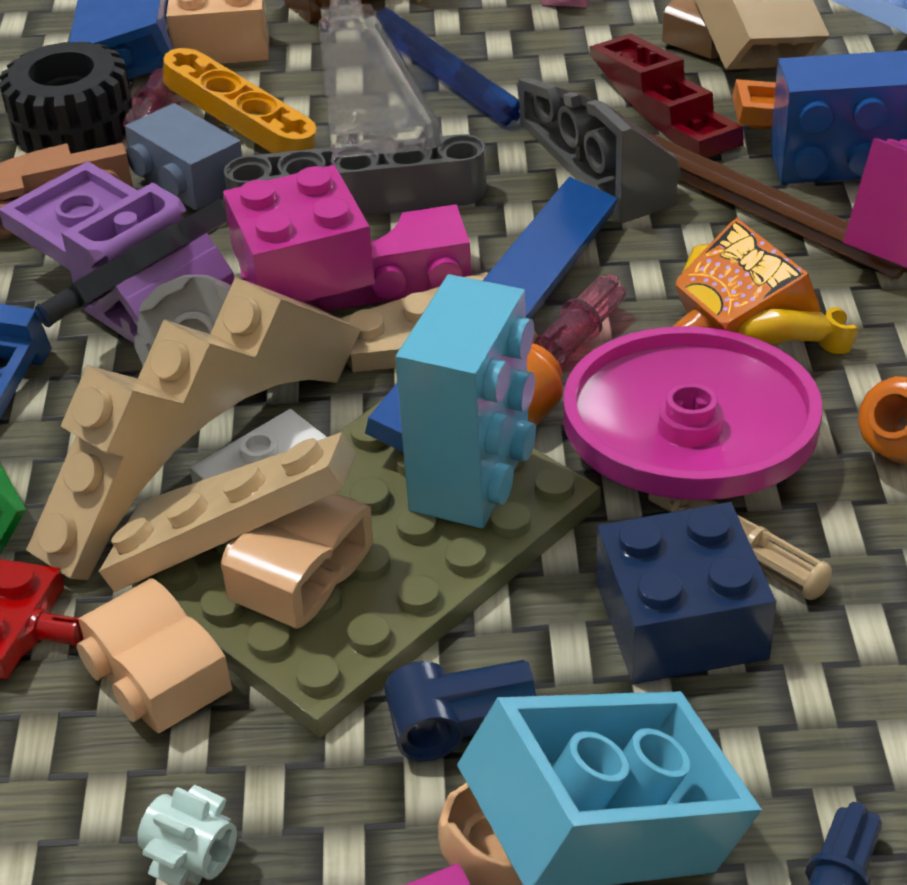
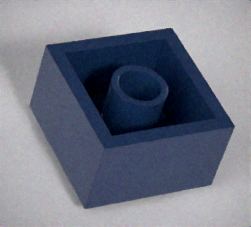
(684, 592)

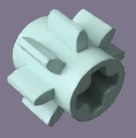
(187, 836)

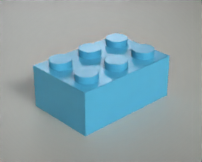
(466, 399)
(606, 788)

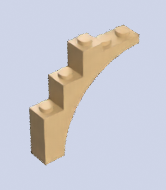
(189, 377)

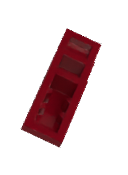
(663, 96)

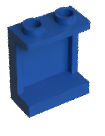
(127, 26)

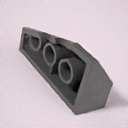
(601, 148)

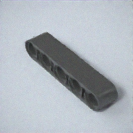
(385, 181)

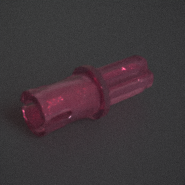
(149, 98)
(582, 317)

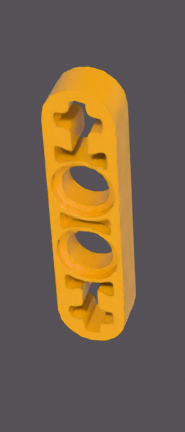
(201, 81)

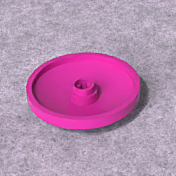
(692, 412)

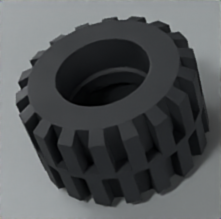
(66, 96)

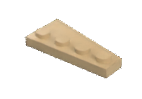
(224, 507)

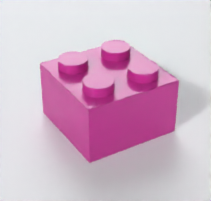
(300, 234)

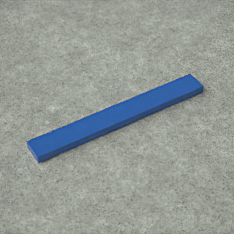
(532, 263)

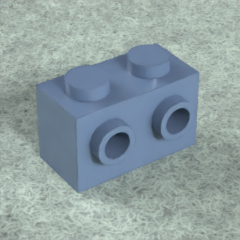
(181, 154)

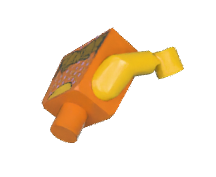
(757, 291)

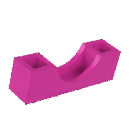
(410, 259)

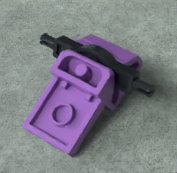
(114, 243)

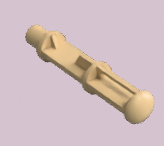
(813, 579)

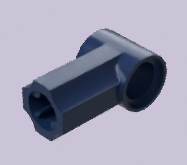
(439, 708)

